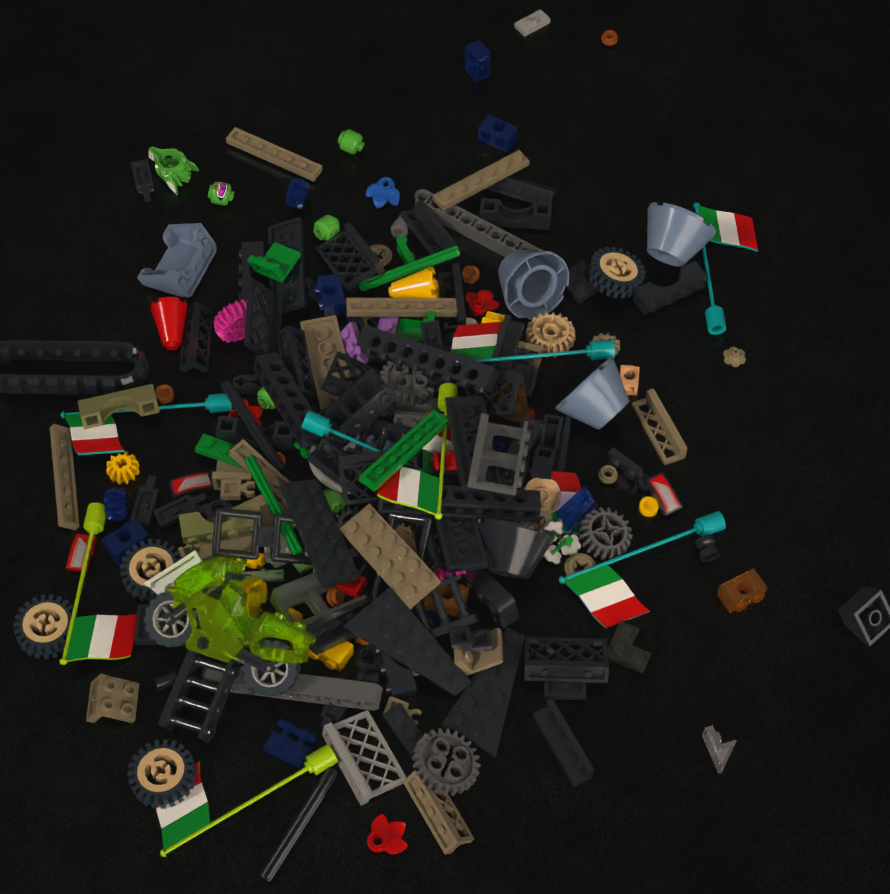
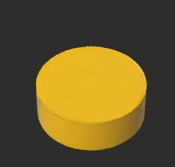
(648, 506)

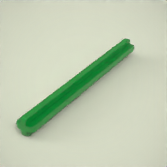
(409, 268)
(272, 503)

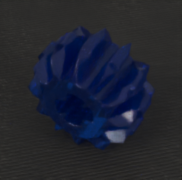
(297, 193)
(116, 504)

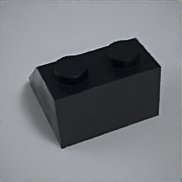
(866, 614)

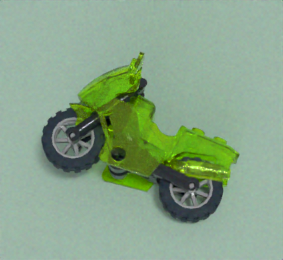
(226, 628)

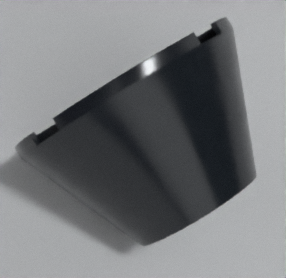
(513, 547)

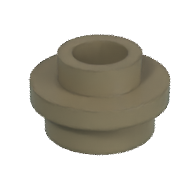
(608, 469)

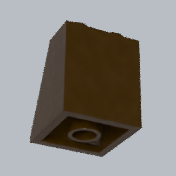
(521, 409)

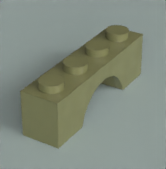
(97, 409)
(196, 528)

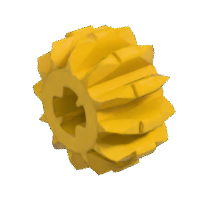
(122, 468)

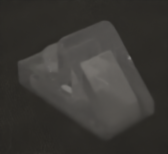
(719, 752)

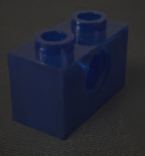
(477, 61)
(497, 133)
(332, 286)
(130, 530)

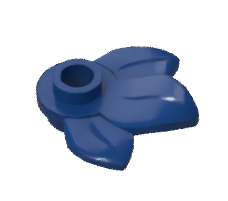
(382, 194)

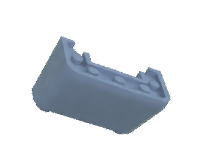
(184, 261)

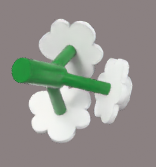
(567, 544)

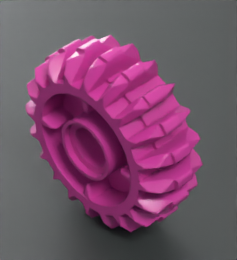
(230, 321)

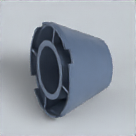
(675, 234)
(532, 282)
(597, 397)

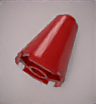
(170, 320)

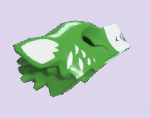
(173, 169)

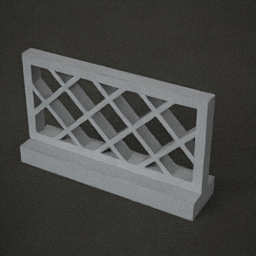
(346, 759)

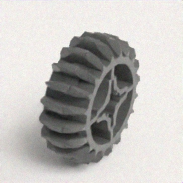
(601, 539)

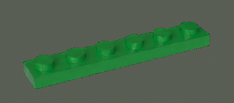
(403, 450)

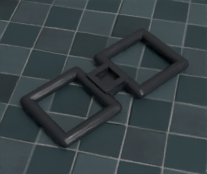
(427, 522)
(262, 536)

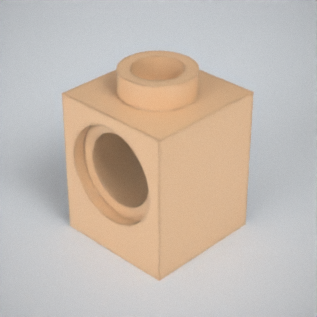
(630, 384)

